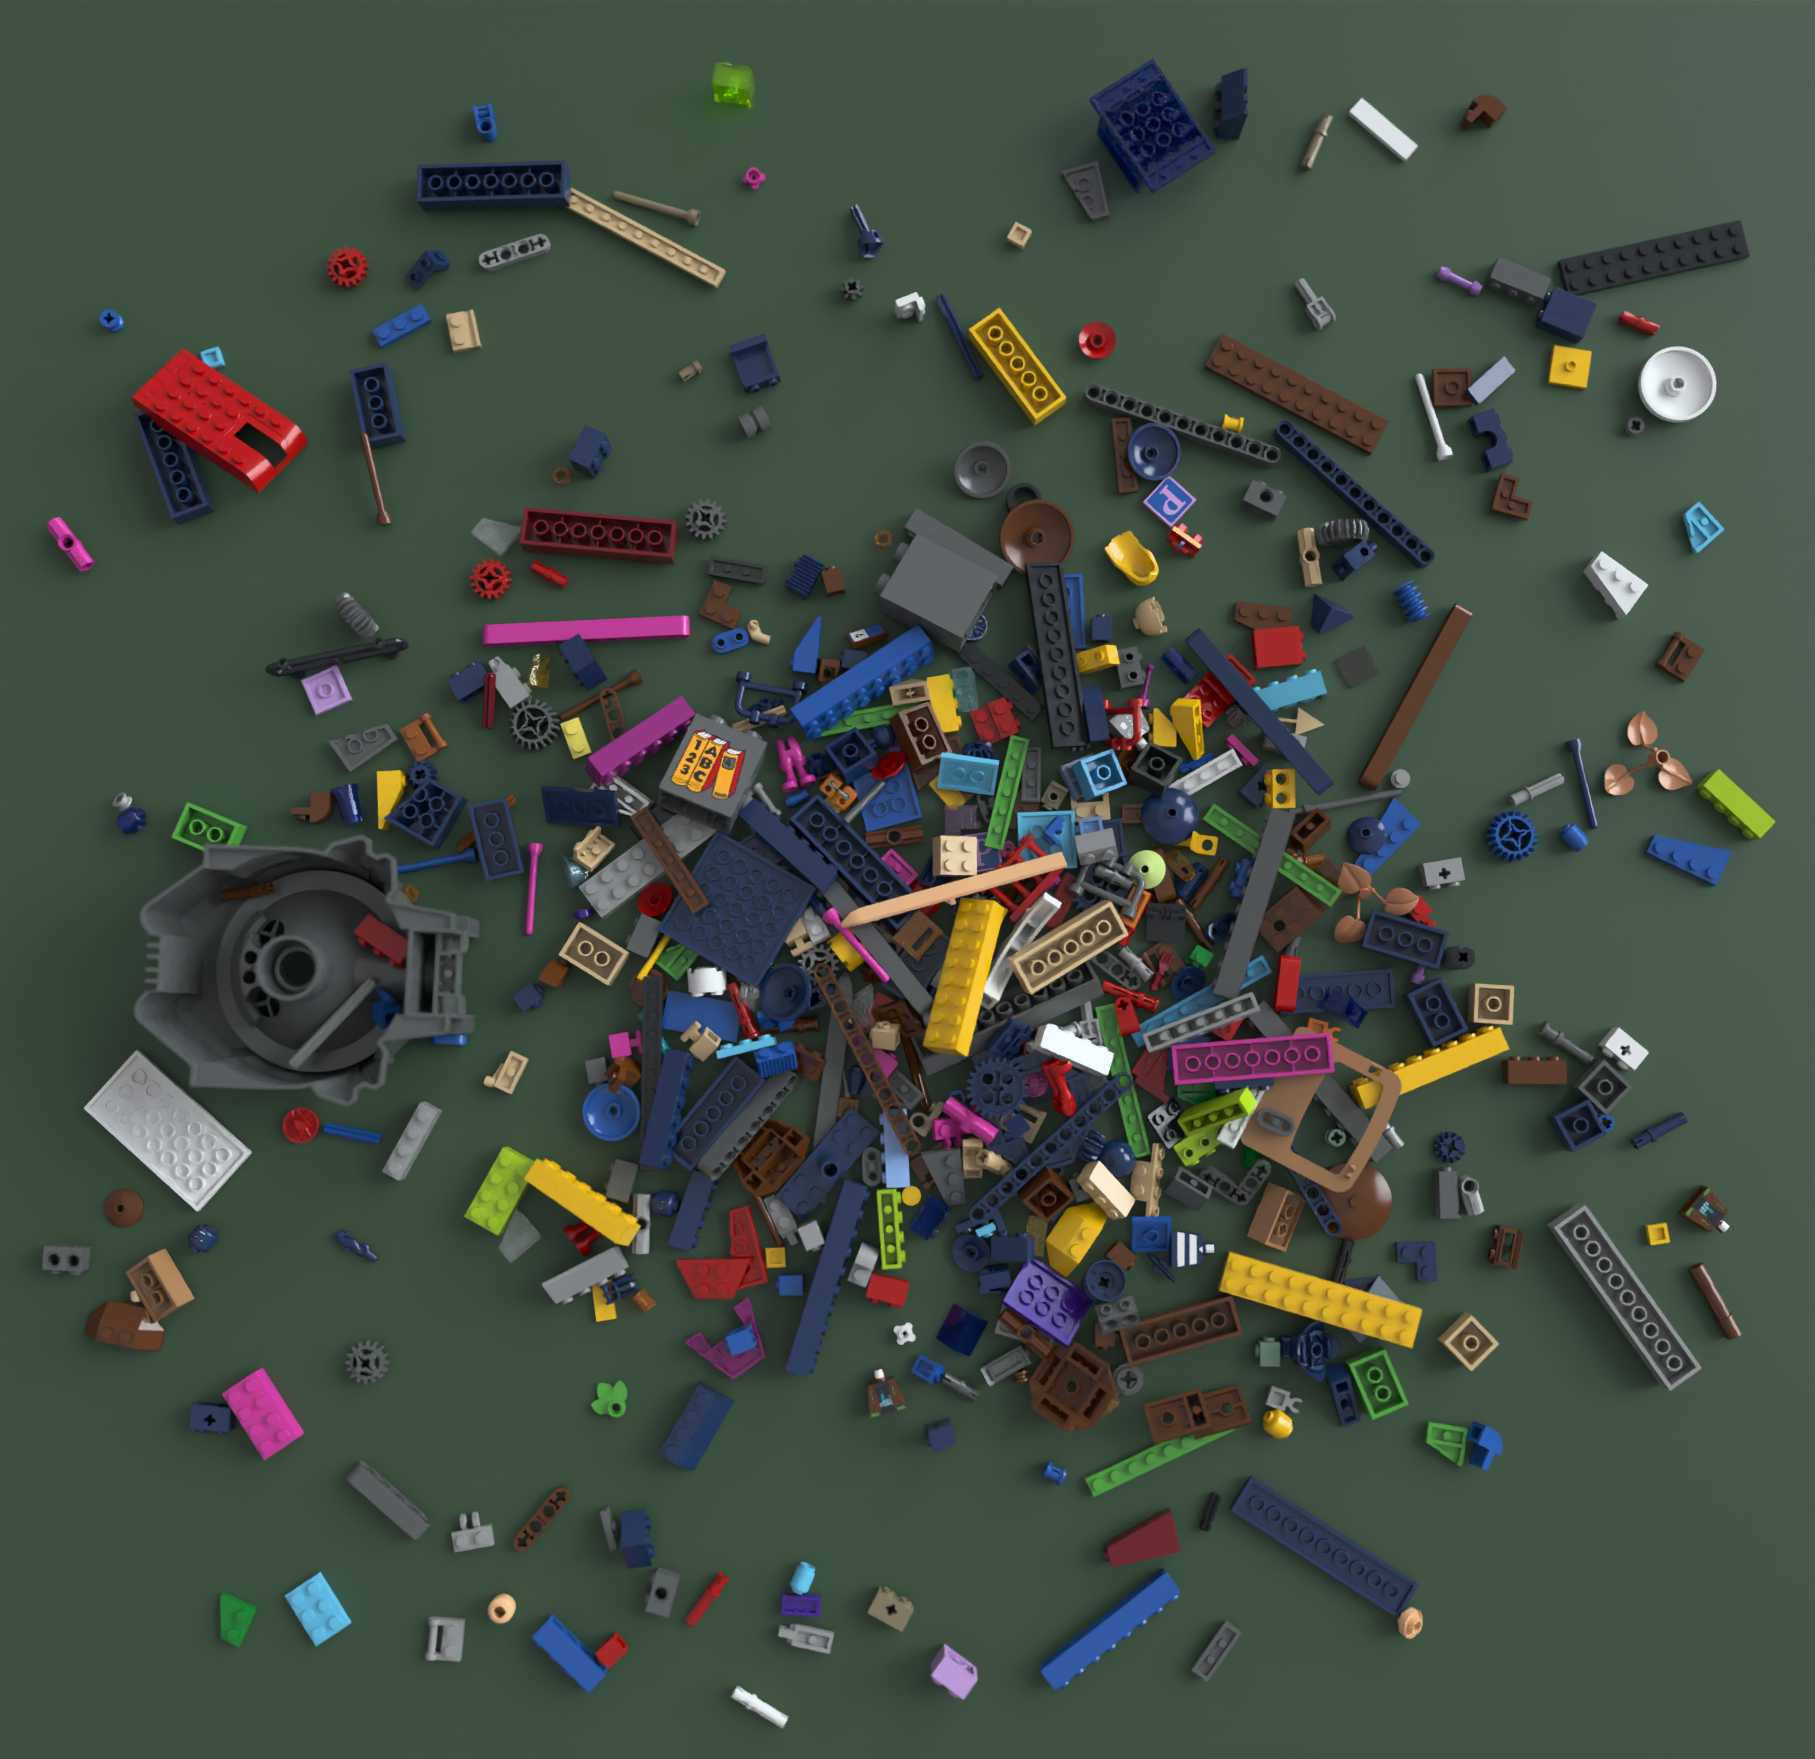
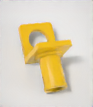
(1195, 843)

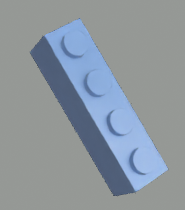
(894, 1156)

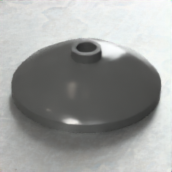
(985, 481)

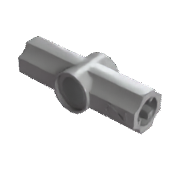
(641, 1210)

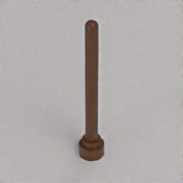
(382, 516)
(632, 679)
(770, 1224)

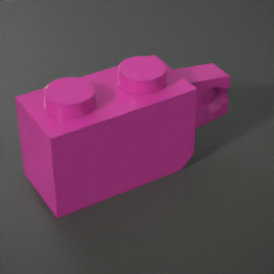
(887, 1061)

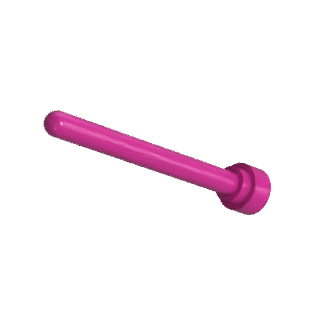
(534, 851)
(832, 917)

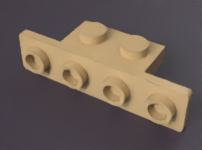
(1146, 1180)

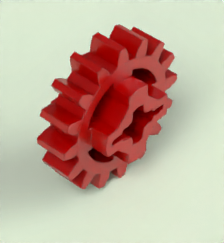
(352, 274)
(483, 578)

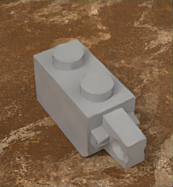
(509, 683)

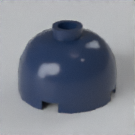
(1117, 1158)

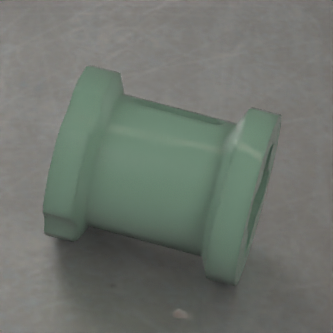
(1330, 1133)

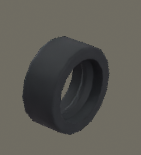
(1018, 488)

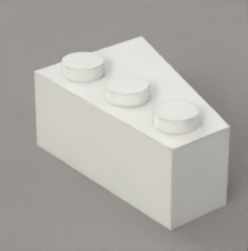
(1615, 583)
(628, 798)

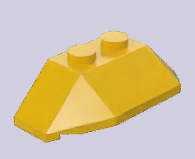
(1074, 1236)

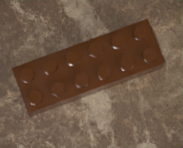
(1180, 1329)

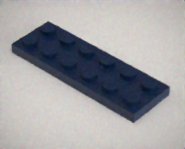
(1367, 988)

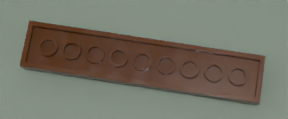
(1296, 394)

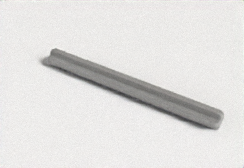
(332, 1023)

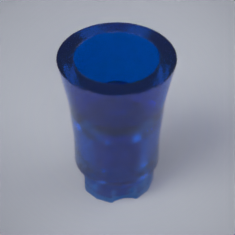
(348, 803)

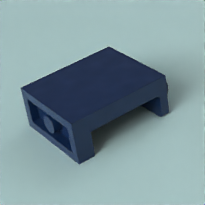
(755, 364)

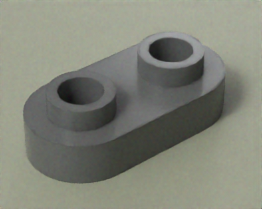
(1275, 1122)
(871, 1166)

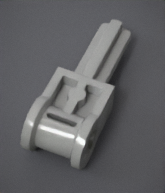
(1316, 309)
(1090, 1026)

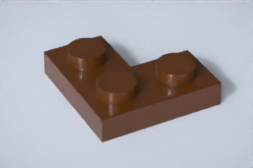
(1505, 500)
(716, 608)
(899, 1013)

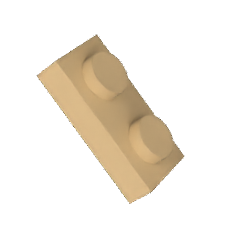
(511, 1072)

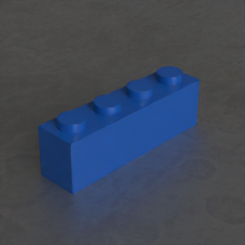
(569, 1653)

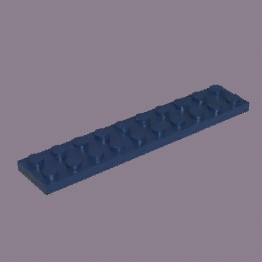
(1324, 1546)

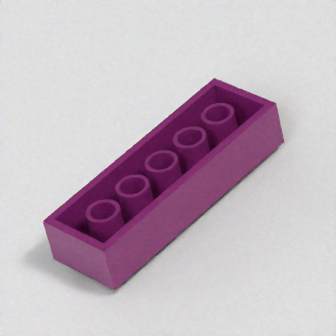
(639, 742)

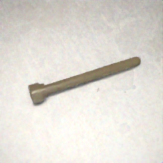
(691, 216)

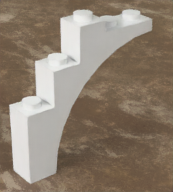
(1023, 933)

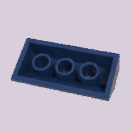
(696, 1427)

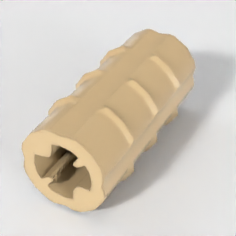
(993, 1162)

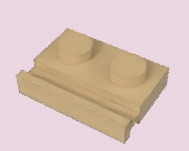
(463, 331)

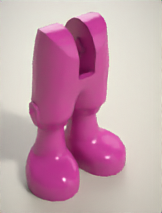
(792, 758)

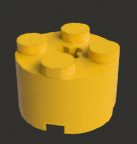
(845, 951)

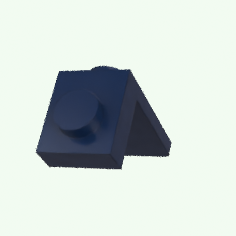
(425, 266)

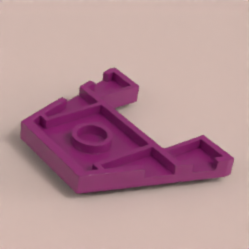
(718, 1355)

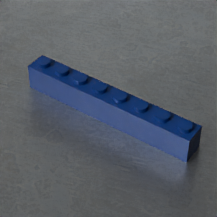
(1109, 1629)

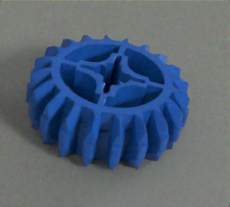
(1513, 843)

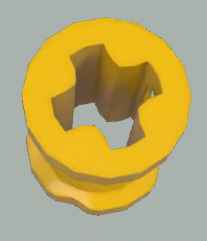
(1232, 424)

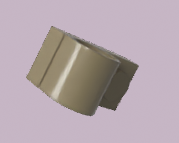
(935, 1110)

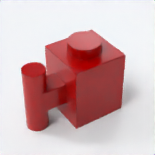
(1420, 913)

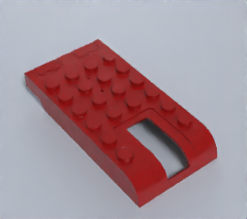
(209, 410)

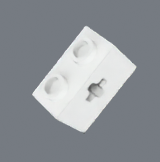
(1612, 1045)

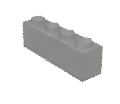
(412, 1141)

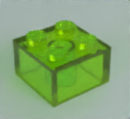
(733, 84)

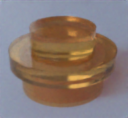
(411, 892)

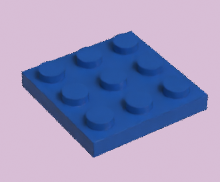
(893, 803)

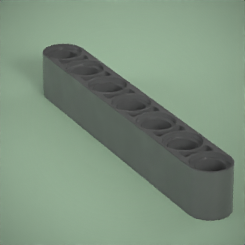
(747, 1124)

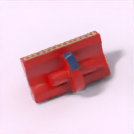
(1184, 542)

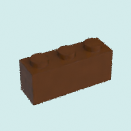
(1534, 1071)

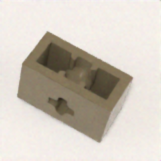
(897, 1616)

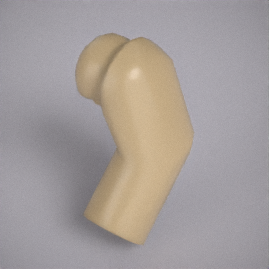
(755, 633)

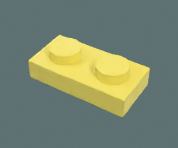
(576, 738)

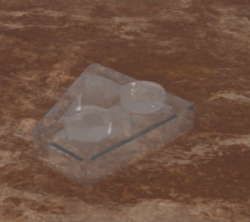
(518, 1237)

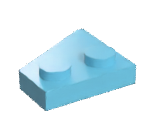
(1700, 527)

